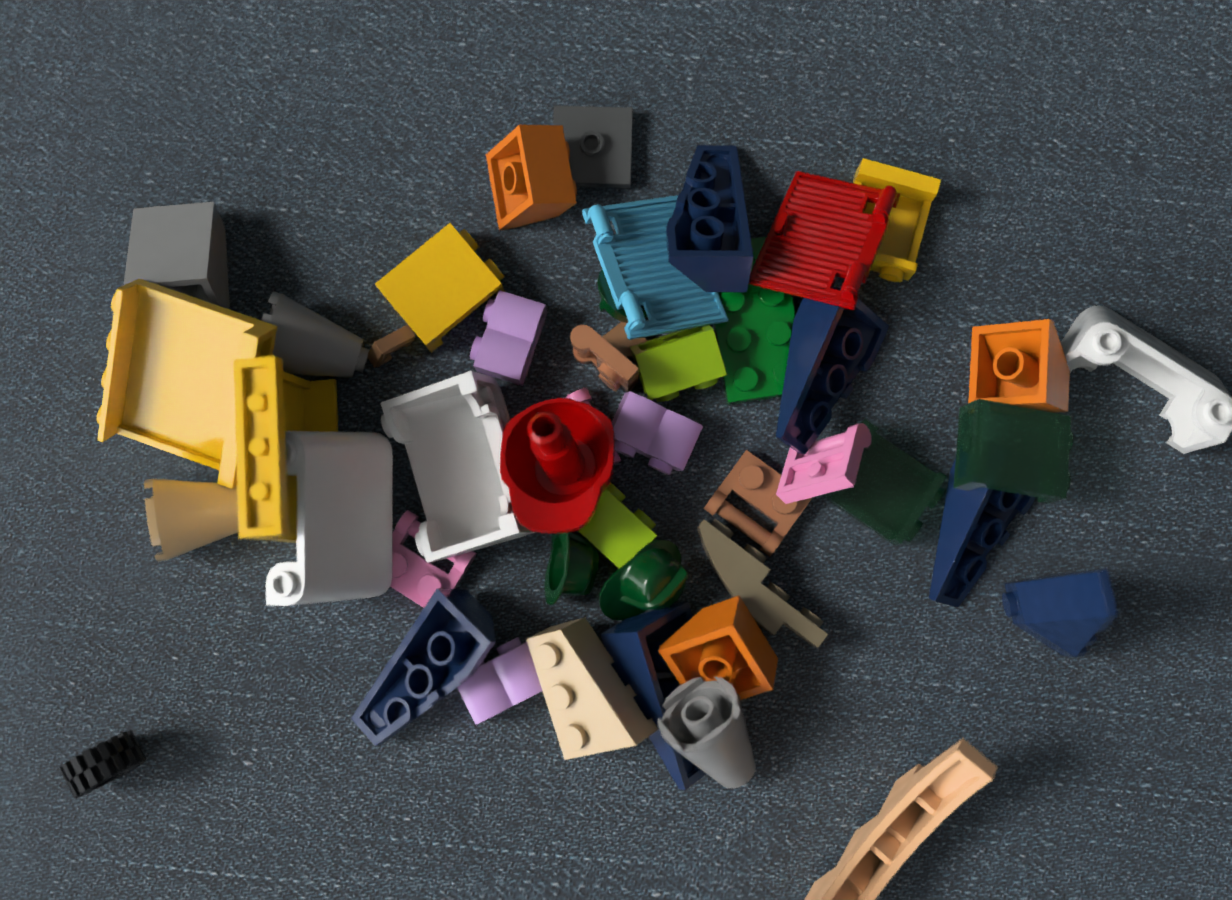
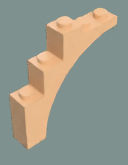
(907, 817)

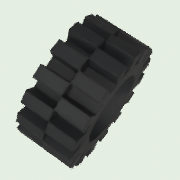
(102, 763)

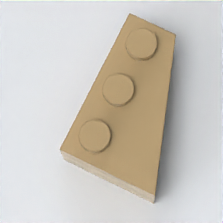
(584, 693)

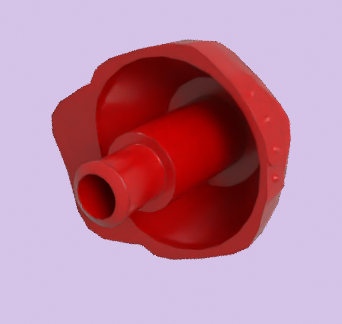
(557, 464)

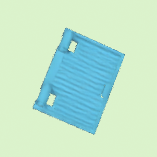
(640, 271)

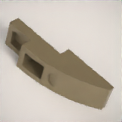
(742, 575)

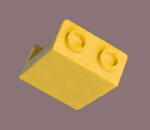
(907, 221)
(440, 284)

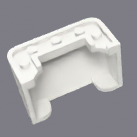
(1198, 400)
(455, 457)
(340, 519)

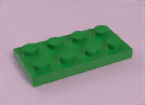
(755, 340)

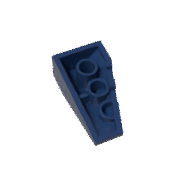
(710, 224)
(823, 359)
(969, 530)
(1062, 608)
(638, 663)
(428, 664)

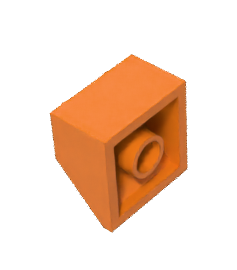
(531, 175)
(1020, 366)
(723, 644)

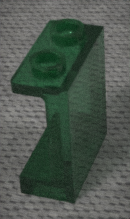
(1013, 450)
(889, 491)

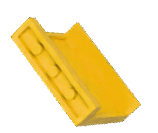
(175, 373)
(265, 408)

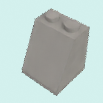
(180, 250)

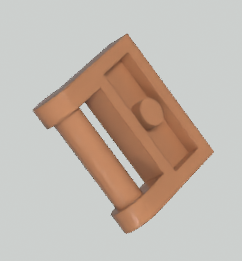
(613, 366)
(758, 486)

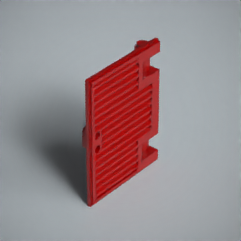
(824, 239)

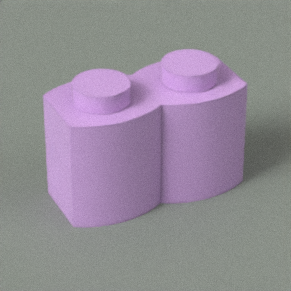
(509, 338)
(654, 433)
(501, 682)

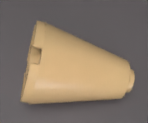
(189, 515)

